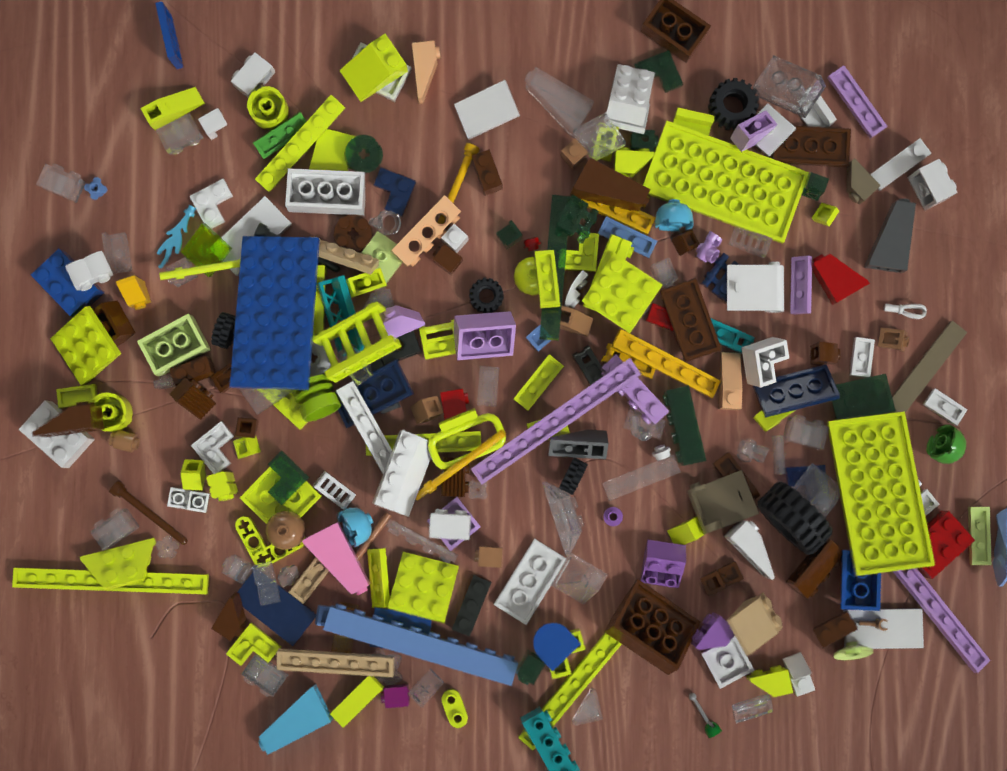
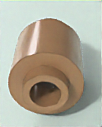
(124, 441)

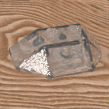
(564, 516)

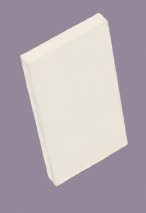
(262, 212)
(530, 581)
(903, 630)

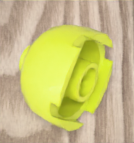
(526, 276)

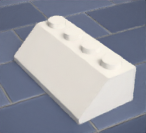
(325, 192)
(403, 473)

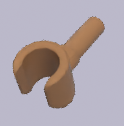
(876, 623)

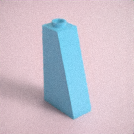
(297, 721)

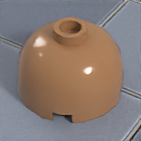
(285, 530)

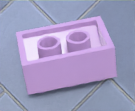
(484, 335)

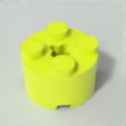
(262, 99)
(121, 409)

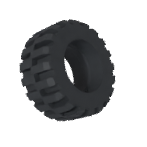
(795, 517)

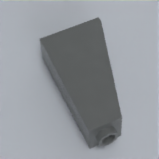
(894, 239)

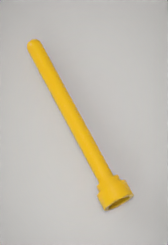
(470, 150)

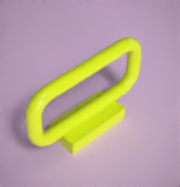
(457, 424)

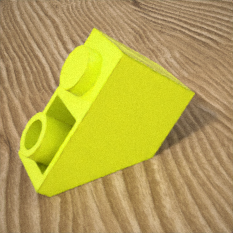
(631, 162)
(774, 681)

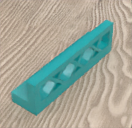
(345, 305)

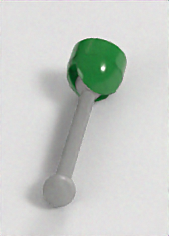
(711, 728)

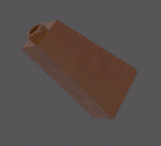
(609, 187)

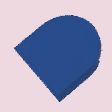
(554, 644)

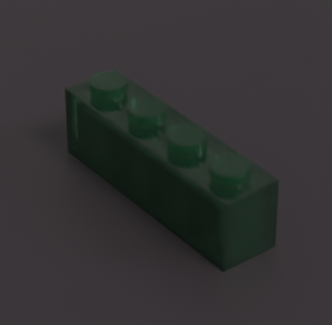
(684, 426)

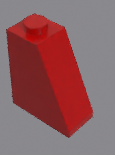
(836, 278)

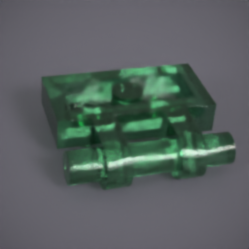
(571, 217)

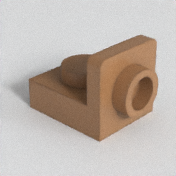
(893, 339)

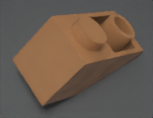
(575, 321)

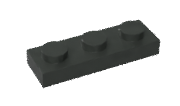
(471, 605)

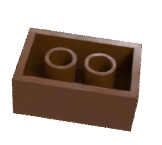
(675, 28)

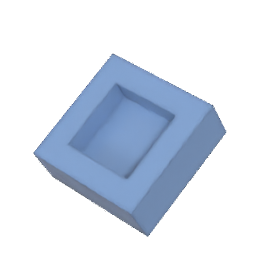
(534, 339)
(321, 616)

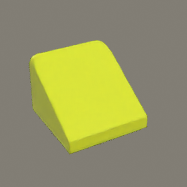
(246, 447)

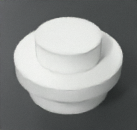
(661, 452)

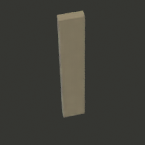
(927, 366)

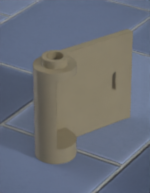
(719, 502)

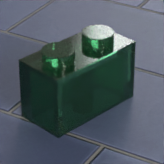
(529, 668)

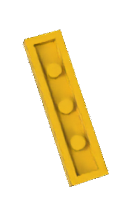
(636, 220)

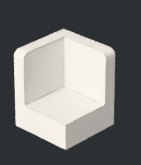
(212, 122)

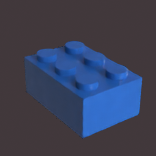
(58, 284)

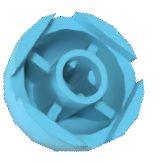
(674, 216)
(355, 525)

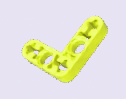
(261, 548)

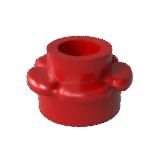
(532, 243)

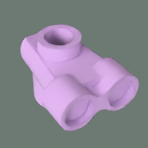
(707, 250)

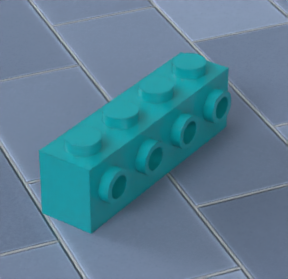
(547, 741)

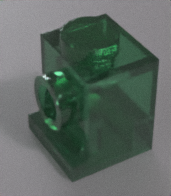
(637, 143)
(815, 186)

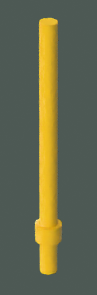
(431, 485)

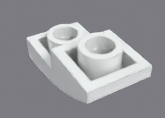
(573, 295)
(188, 499)

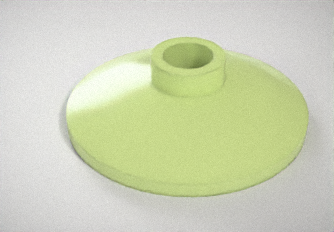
(852, 651)

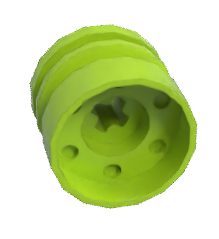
(318, 400)

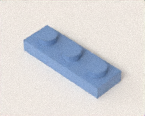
(642, 244)

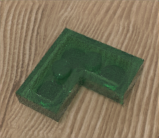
(664, 68)
(291, 477)

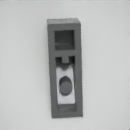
(580, 444)

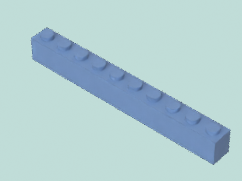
(421, 645)

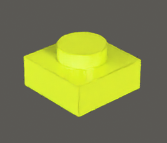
(825, 214)

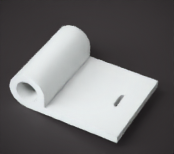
(755, 288)

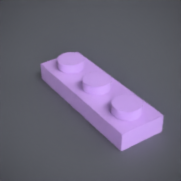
(801, 285)

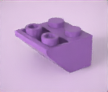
(663, 563)
(713, 634)

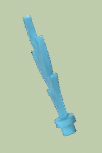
(176, 238)

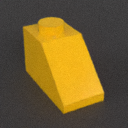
(134, 292)

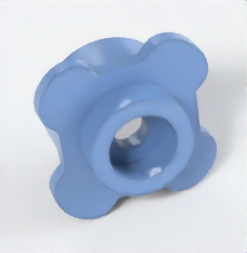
(101, 189)

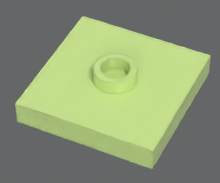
(380, 248)

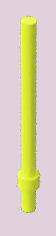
(179, 272)

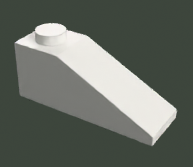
(901, 163)

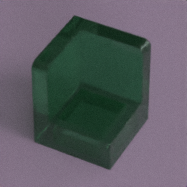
(509, 235)

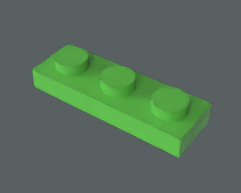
(279, 135)

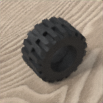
(743, 93)

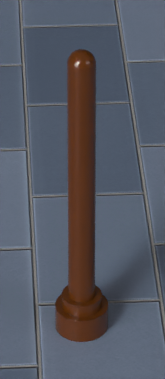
(119, 490)

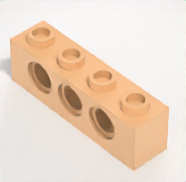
(443, 207)

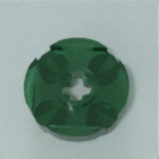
(371, 147)

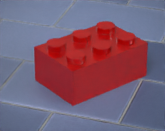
(947, 542)

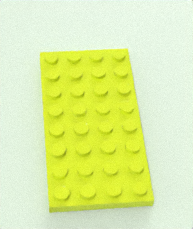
(725, 182)
(880, 494)

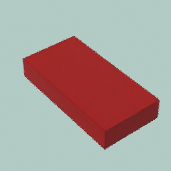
(658, 316)

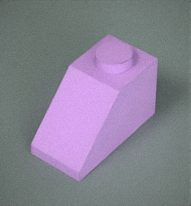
(752, 130)
(401, 320)

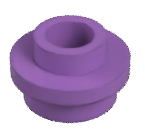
(606, 516)

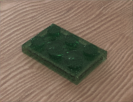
(863, 398)

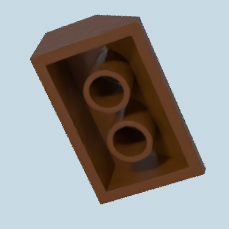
(815, 569)

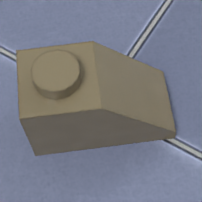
(859, 182)

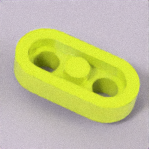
(454, 708)

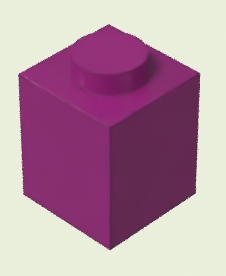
(395, 696)

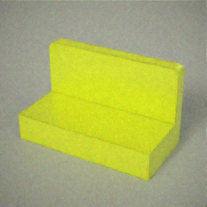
(694, 120)

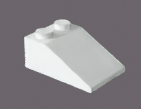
(751, 546)

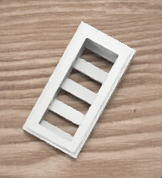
(322, 478)

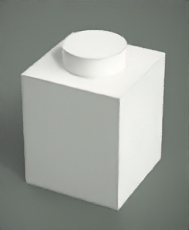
(455, 238)

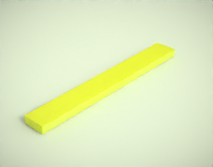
(577, 682)

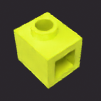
(193, 474)

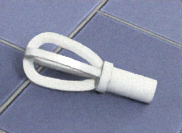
(900, 310)

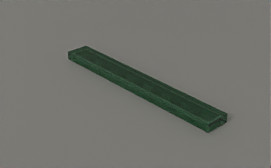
(558, 242)

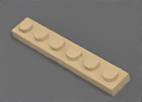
(335, 662)

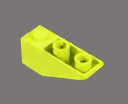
(172, 107)

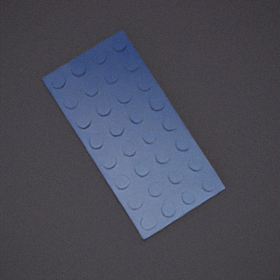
(275, 313)

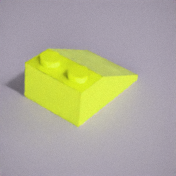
(374, 68)

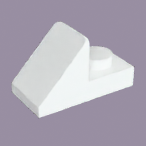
(799, 674)

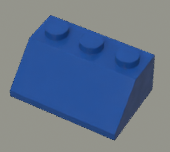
(858, 591)

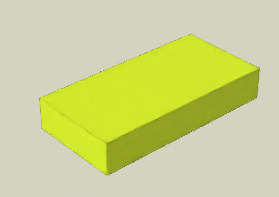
(70, 396)

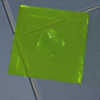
(206, 248)

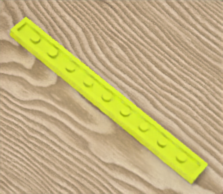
(84, 580)

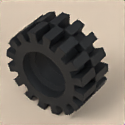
(486, 284)
(224, 331)
(573, 476)

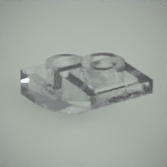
(266, 583)

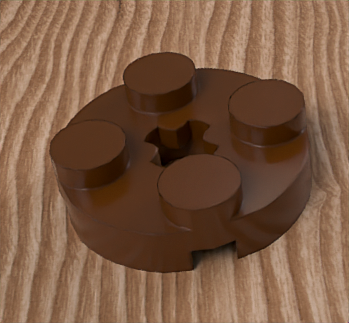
(348, 223)

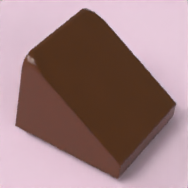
(685, 242)
(246, 427)

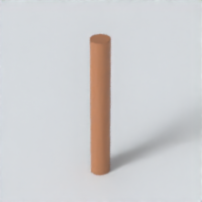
(374, 533)

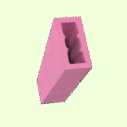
(338, 556)

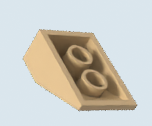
(754, 623)

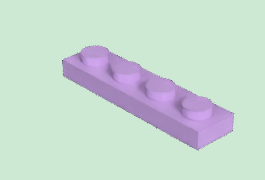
(857, 102)

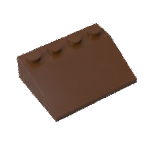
(653, 627)

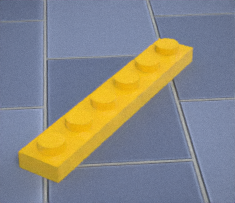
(665, 363)

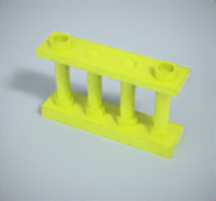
(370, 353)

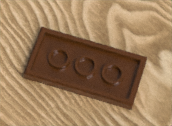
(816, 147)
(690, 320)

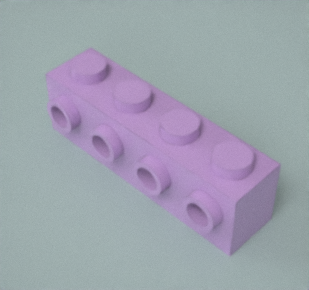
(638, 395)

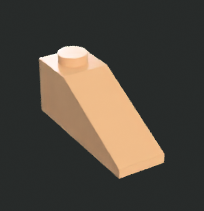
(425, 64)
(731, 381)

